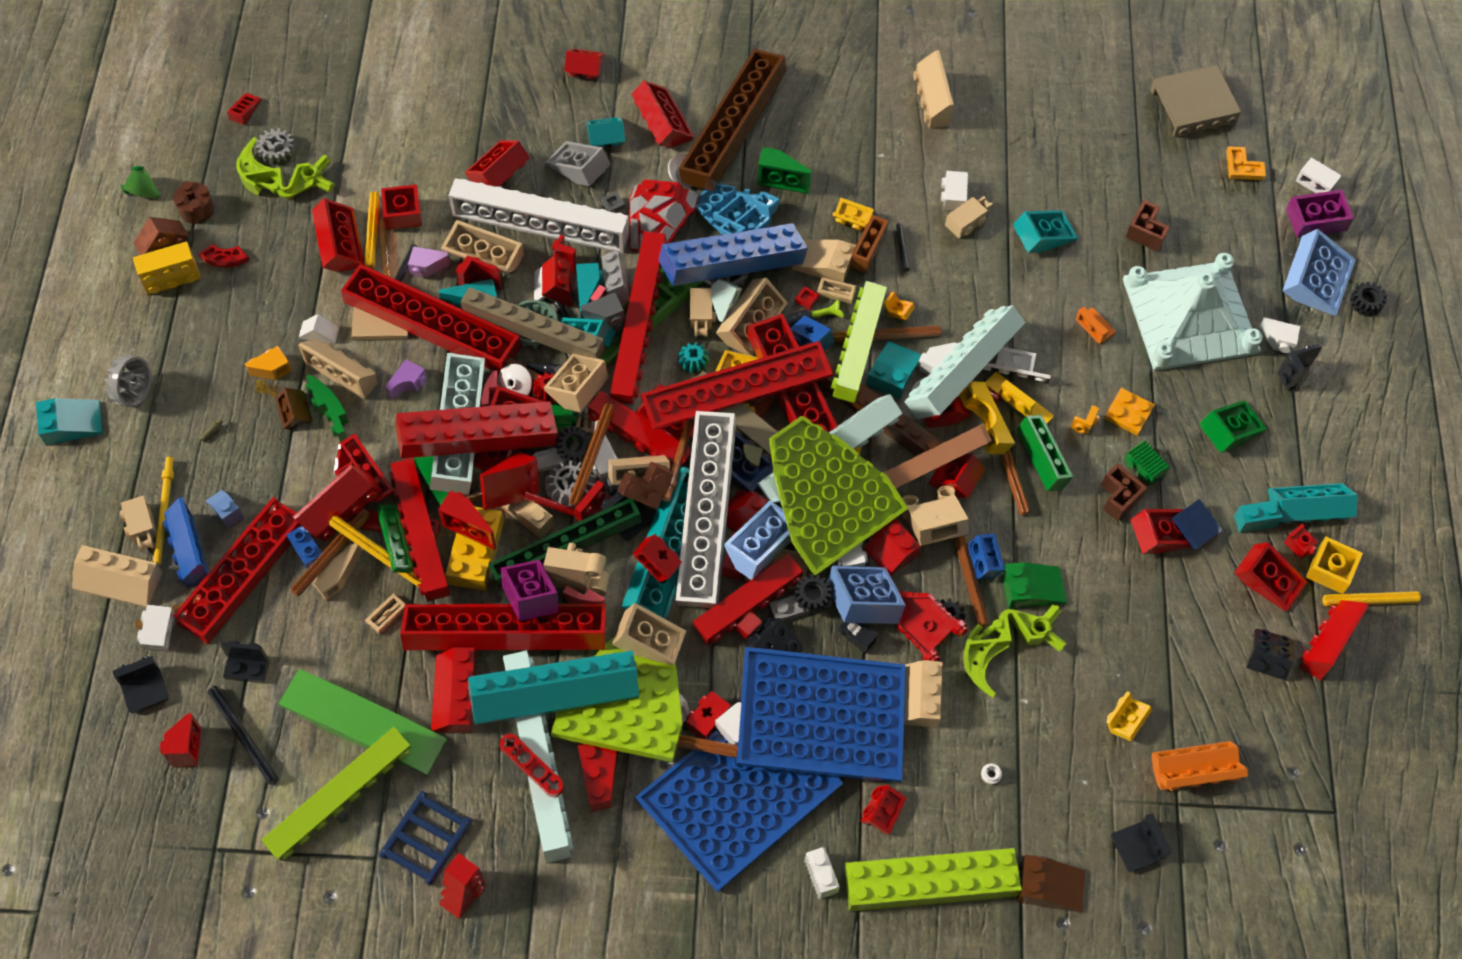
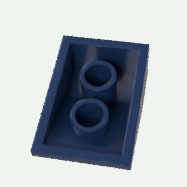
(743, 472)

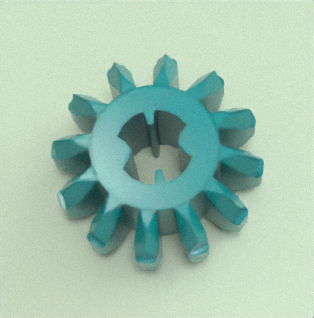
(693, 357)

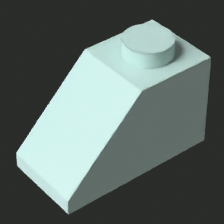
(724, 297)

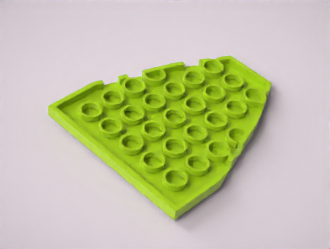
(828, 493)
(635, 726)

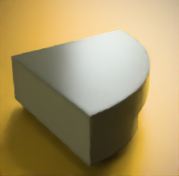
(752, 454)

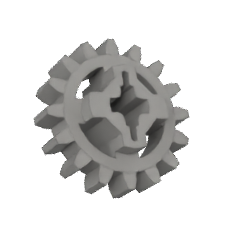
(277, 145)

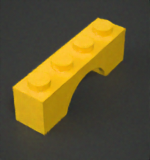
(979, 400)

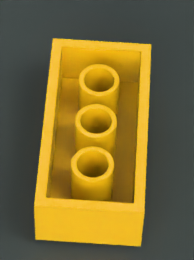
(470, 560)

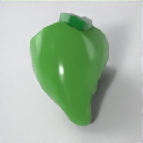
(140, 184)

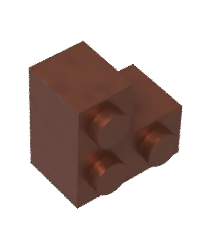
(1145, 228)
(158, 234)
(648, 489)
(1125, 491)

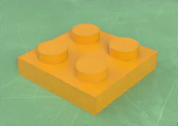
(1129, 411)

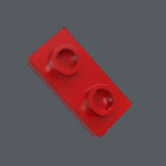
(566, 252)
(591, 502)
(883, 808)

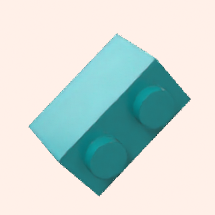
(1258, 516)

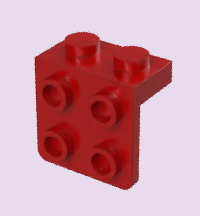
(476, 270)

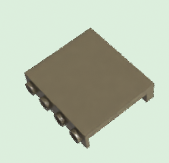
(1196, 100)

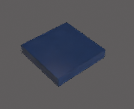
(1197, 524)

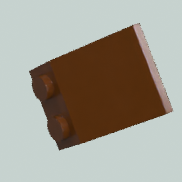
(1051, 884)

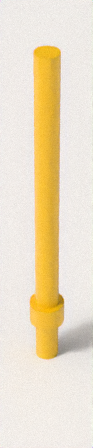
(167, 477)

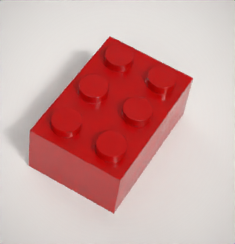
(498, 163)

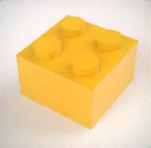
(1334, 565)

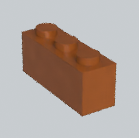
(869, 244)

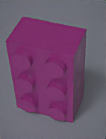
(1319, 211)
(529, 590)

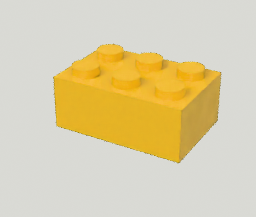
(166, 268)

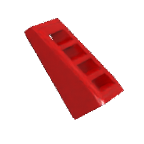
(242, 118)

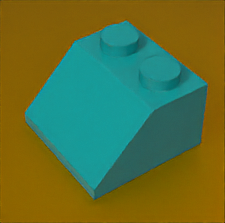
(606, 132)

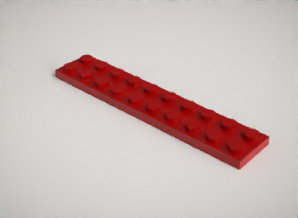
(736, 385)

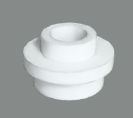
(991, 768)

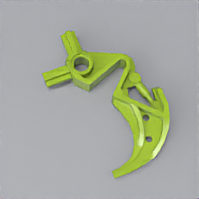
(303, 178)
(1025, 625)

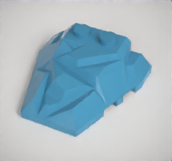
(736, 210)

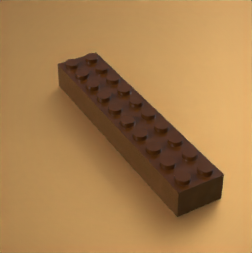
(733, 120)

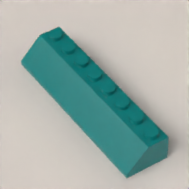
(668, 525)
(553, 687)

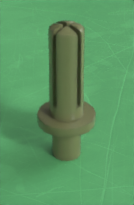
(215, 426)

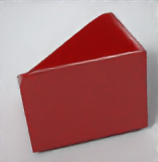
(748, 625)

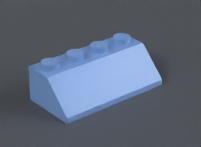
(759, 540)

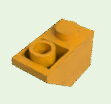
(269, 365)

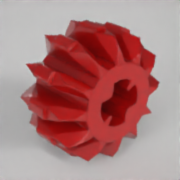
(539, 385)

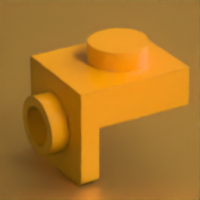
(898, 308)
(1084, 426)

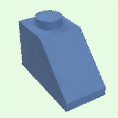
(225, 508)

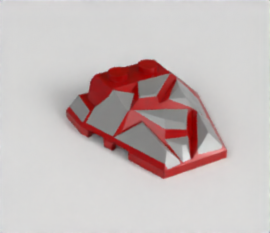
(659, 209)

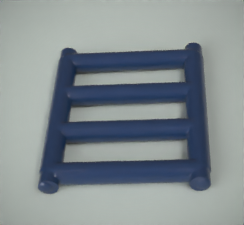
(411, 816)

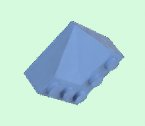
(865, 595)

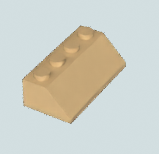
(934, 91)
(485, 245)
(756, 304)
(338, 367)
(115, 576)

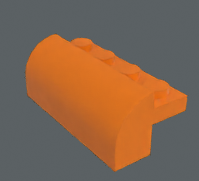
(1197, 765)

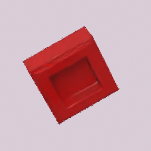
(807, 298)

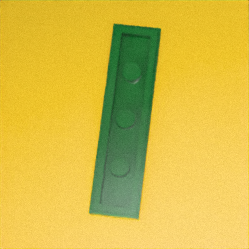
(395, 539)

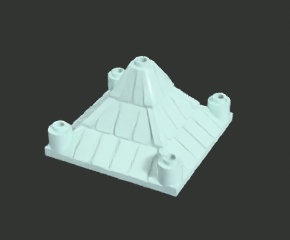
(1191, 314)

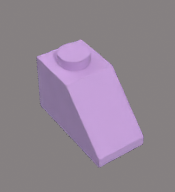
(427, 261)

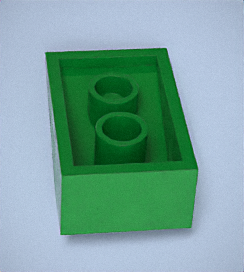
(782, 172)
(1232, 426)
(1032, 585)

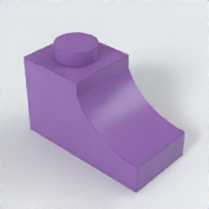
(407, 378)

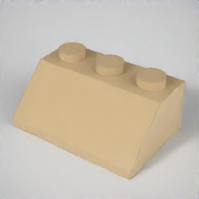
(577, 381)
(923, 693)

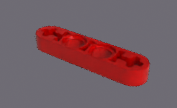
(529, 767)

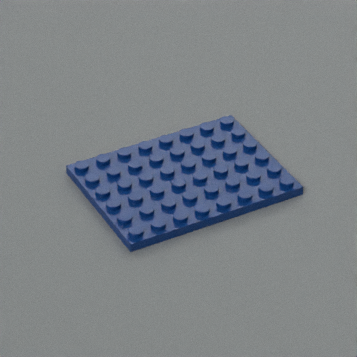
(822, 715)
(728, 812)

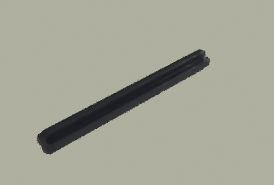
(242, 735)

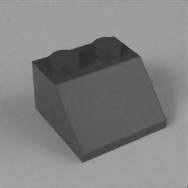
(607, 309)

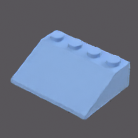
(1319, 273)

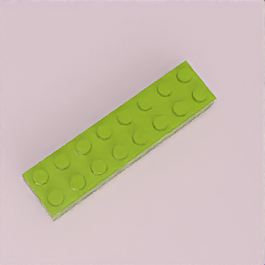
(932, 879)

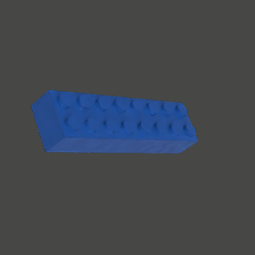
(732, 254)

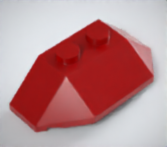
(354, 453)

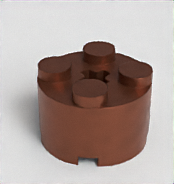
(193, 202)

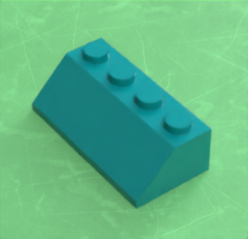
(1315, 502)

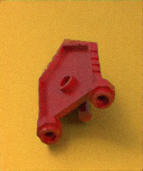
(927, 623)

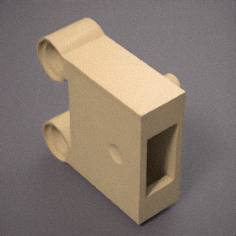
(936, 519)
(576, 569)

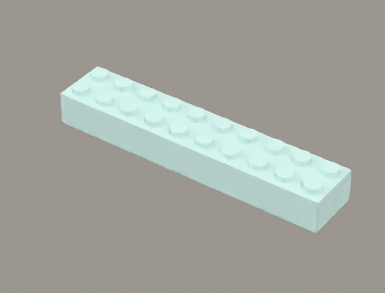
(535, 735)

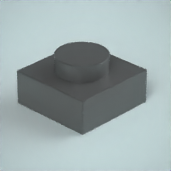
(613, 202)

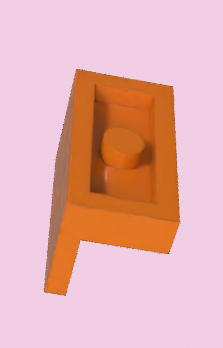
(1095, 324)

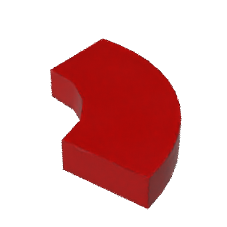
(223, 257)

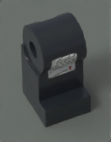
(858, 635)

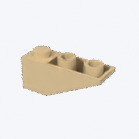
(337, 572)

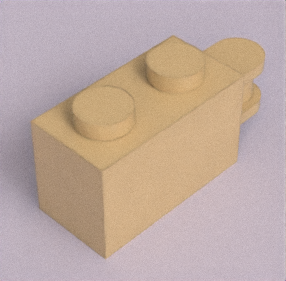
(968, 216)
(701, 311)
(139, 522)

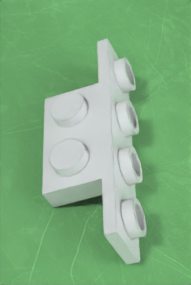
(1016, 361)

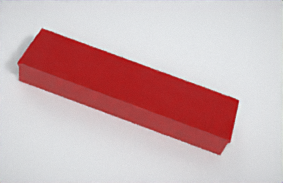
(240, 572)

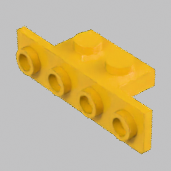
(1016, 397)

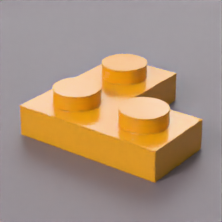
(1241, 168)

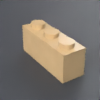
(635, 466)

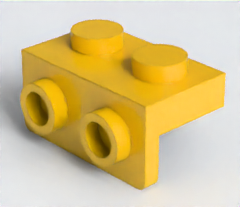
(852, 214)
(1128, 717)

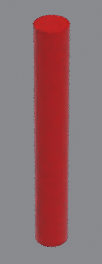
(549, 503)

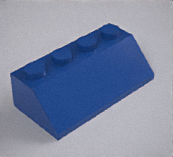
(186, 543)

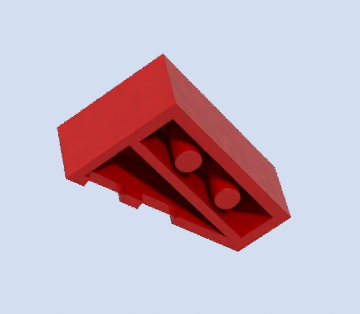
(599, 774)
(462, 884)

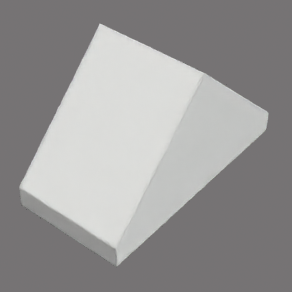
(320, 329)
(729, 724)

